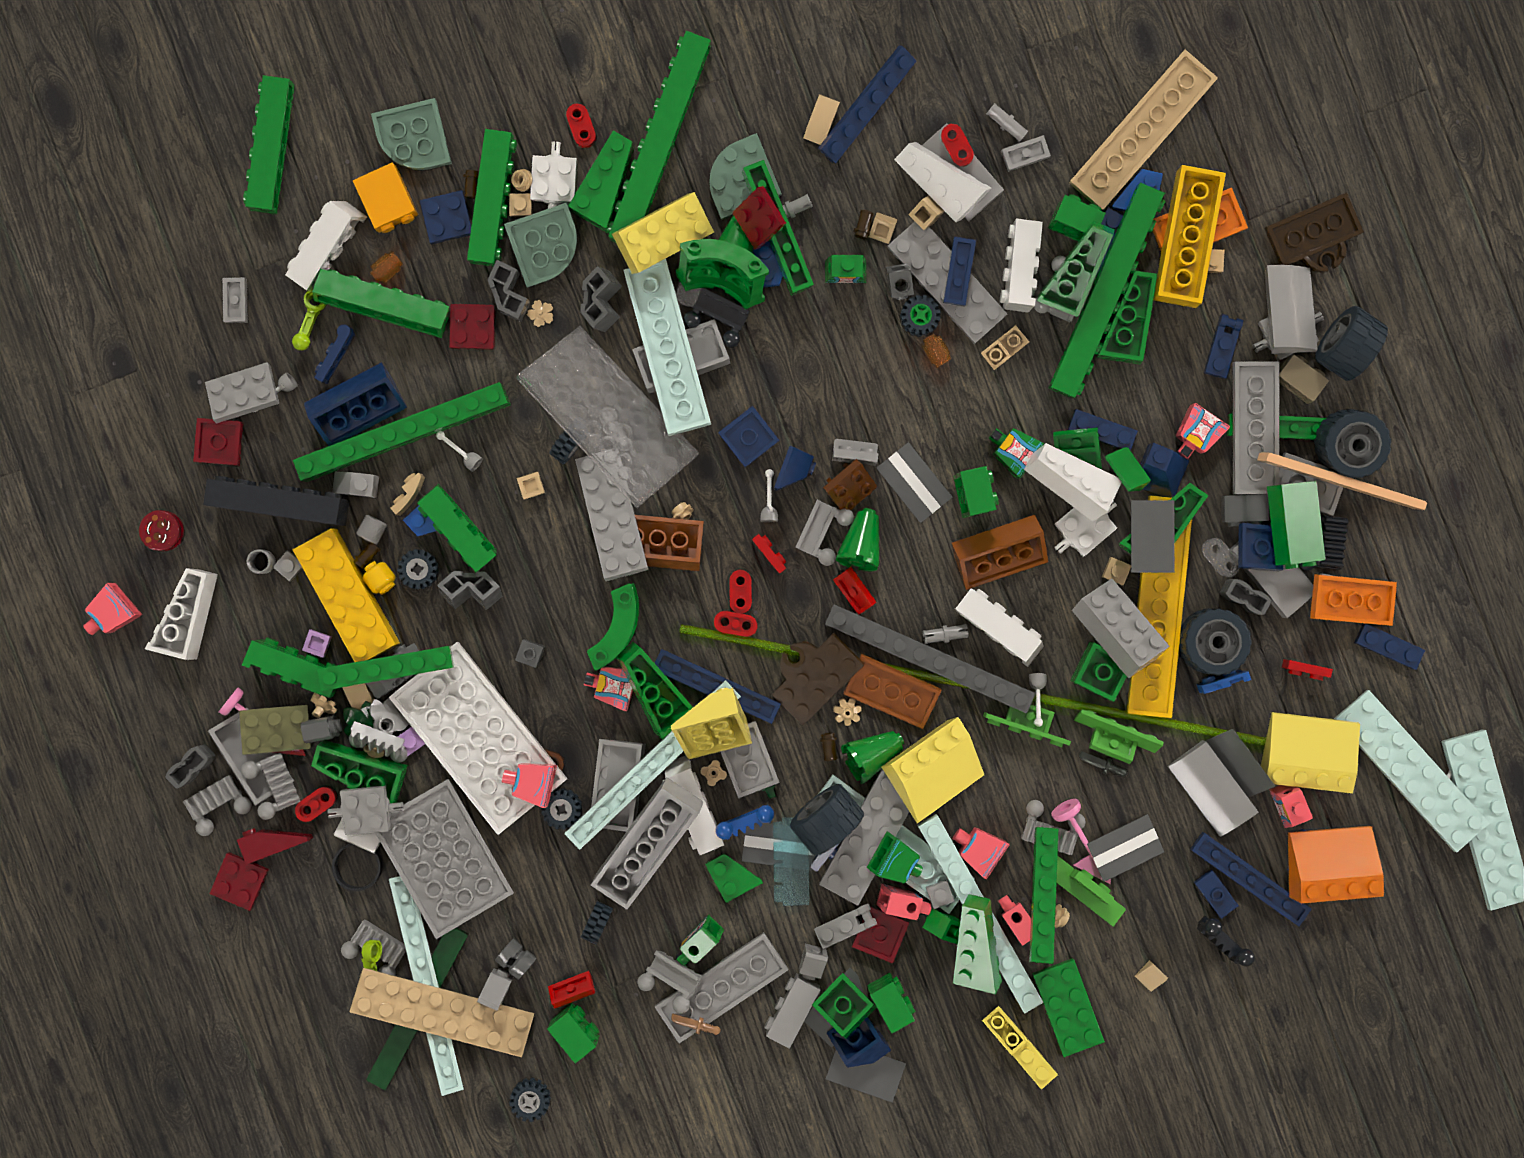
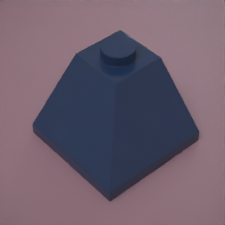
(794, 468)
(1164, 470)
(862, 1046)

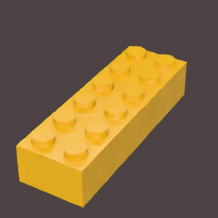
(1189, 236)
(346, 596)

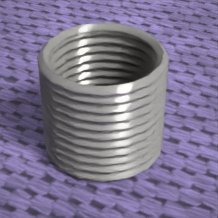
(371, 529)
(250, 561)

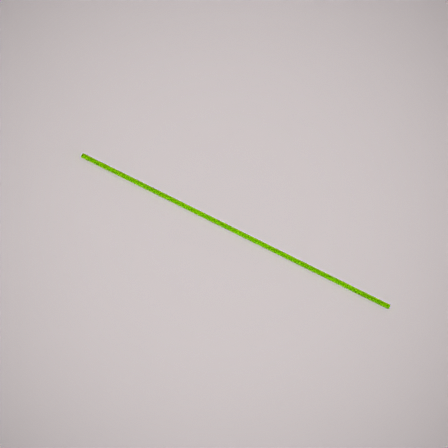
(933, 677)

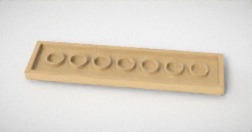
(1143, 130)
(441, 1012)

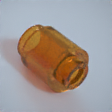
(386, 267)
(936, 350)

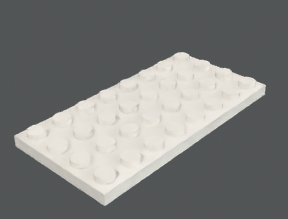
(473, 735)

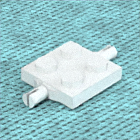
(553, 178)
(1082, 532)

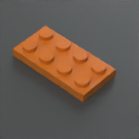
(1229, 220)
(1353, 600)

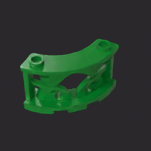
(699, 271)
(621, 629)

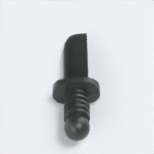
(1105, 765)

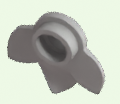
(388, 714)

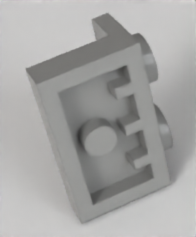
(850, 450)

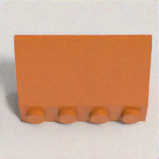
(1334, 865)

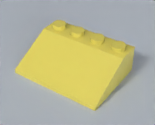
(713, 725)
(1312, 752)
(935, 769)

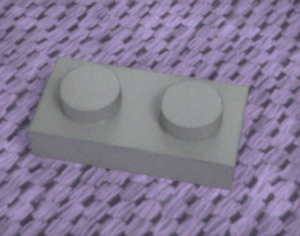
(1025, 153)
(235, 300)

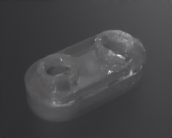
(1220, 558)

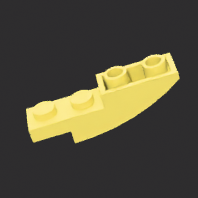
(1020, 1047)

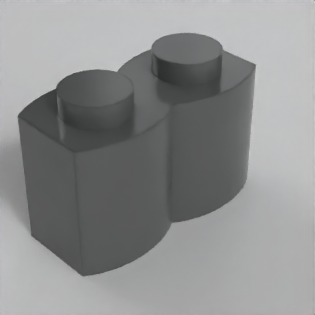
(1244, 508)
(1241, 593)
(321, 729)
(190, 766)

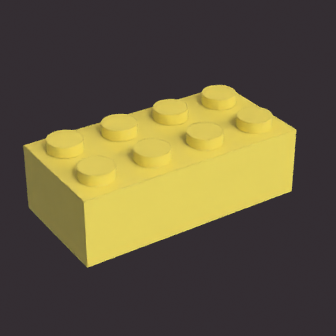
(661, 232)

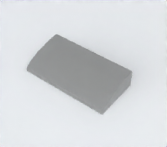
(975, 169)
(1290, 309)
(706, 350)
(1285, 588)
(228, 741)
(613, 763)
(1212, 788)

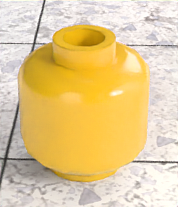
(379, 577)

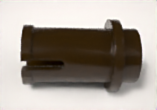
(471, 182)
(863, 224)
(366, 555)
(829, 746)

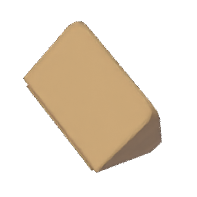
(882, 228)
(1151, 976)

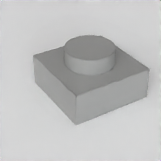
(288, 566)
(940, 894)

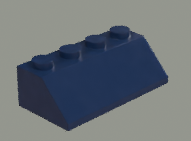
(355, 405)

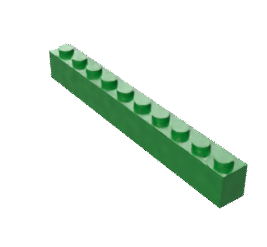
(662, 131)
(1106, 290)
(401, 432)

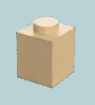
(926, 212)

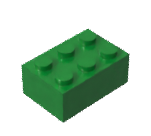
(975, 491)

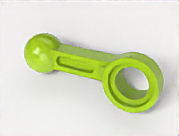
(301, 340)
(371, 954)

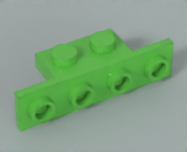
(1021, 721)
(1116, 739)
(1088, 892)

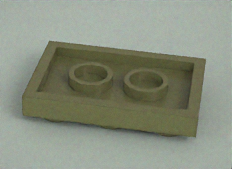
(273, 729)

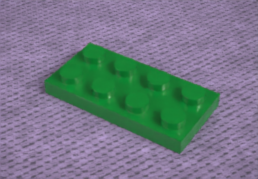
(1068, 1007)

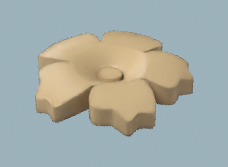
(541, 313)

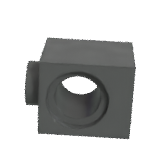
(899, 272)
(530, 653)

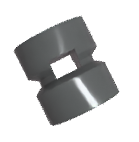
(517, 966)

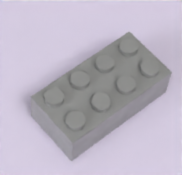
(1120, 628)

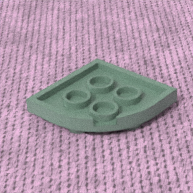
(413, 135)
(726, 177)
(543, 243)

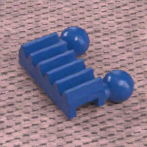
(761, 815)

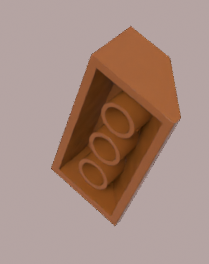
(671, 542)
(1000, 552)

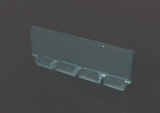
(794, 868)

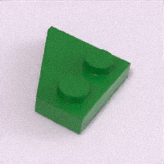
(1081, 444)
(731, 877)

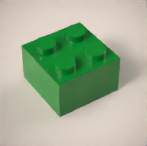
(1074, 217)
(1099, 673)
(892, 1005)
(844, 1006)
(574, 1032)

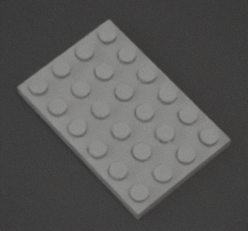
(443, 859)

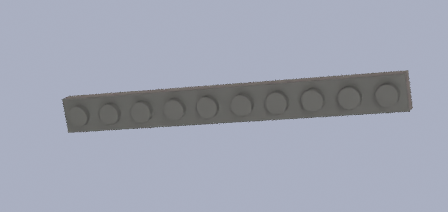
(930, 658)

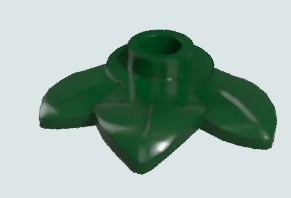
(358, 715)

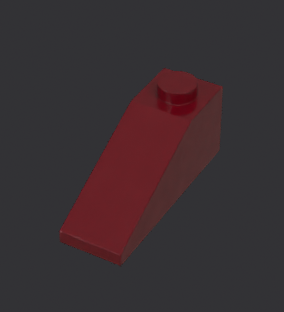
(268, 842)

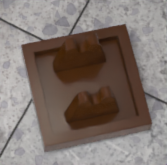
(850, 486)

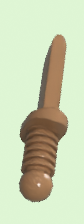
(695, 1024)

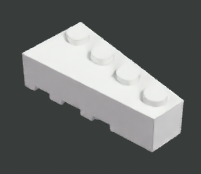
(942, 181)
(324, 242)
(1022, 265)
(1074, 480)
(185, 616)
(1000, 626)
(703, 827)

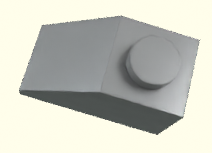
(355, 484)
(813, 962)
(495, 988)

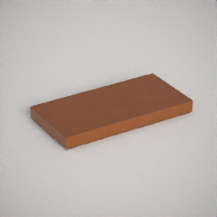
(893, 692)

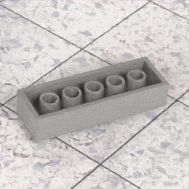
(647, 843)

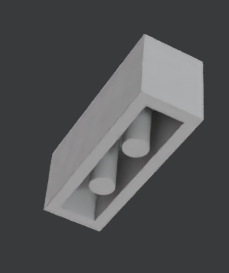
(792, 1010)

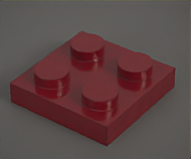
(759, 217)
(472, 326)
(218, 442)
(239, 881)
(884, 938)

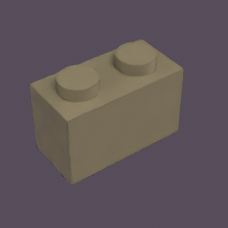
(1301, 378)

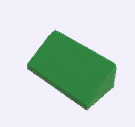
(1128, 469)

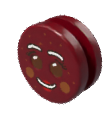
(161, 530)

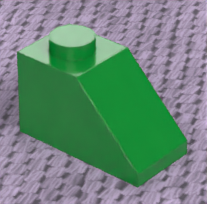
(943, 925)

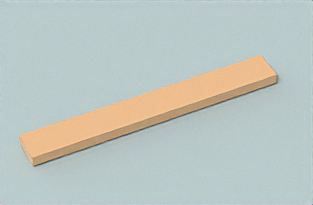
(1341, 480)

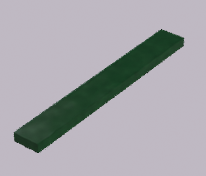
(402, 1036)

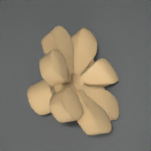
(322, 705)
(843, 708)

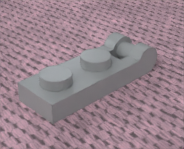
(844, 926)

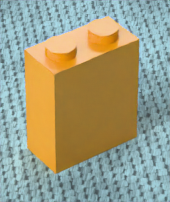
(385, 198)

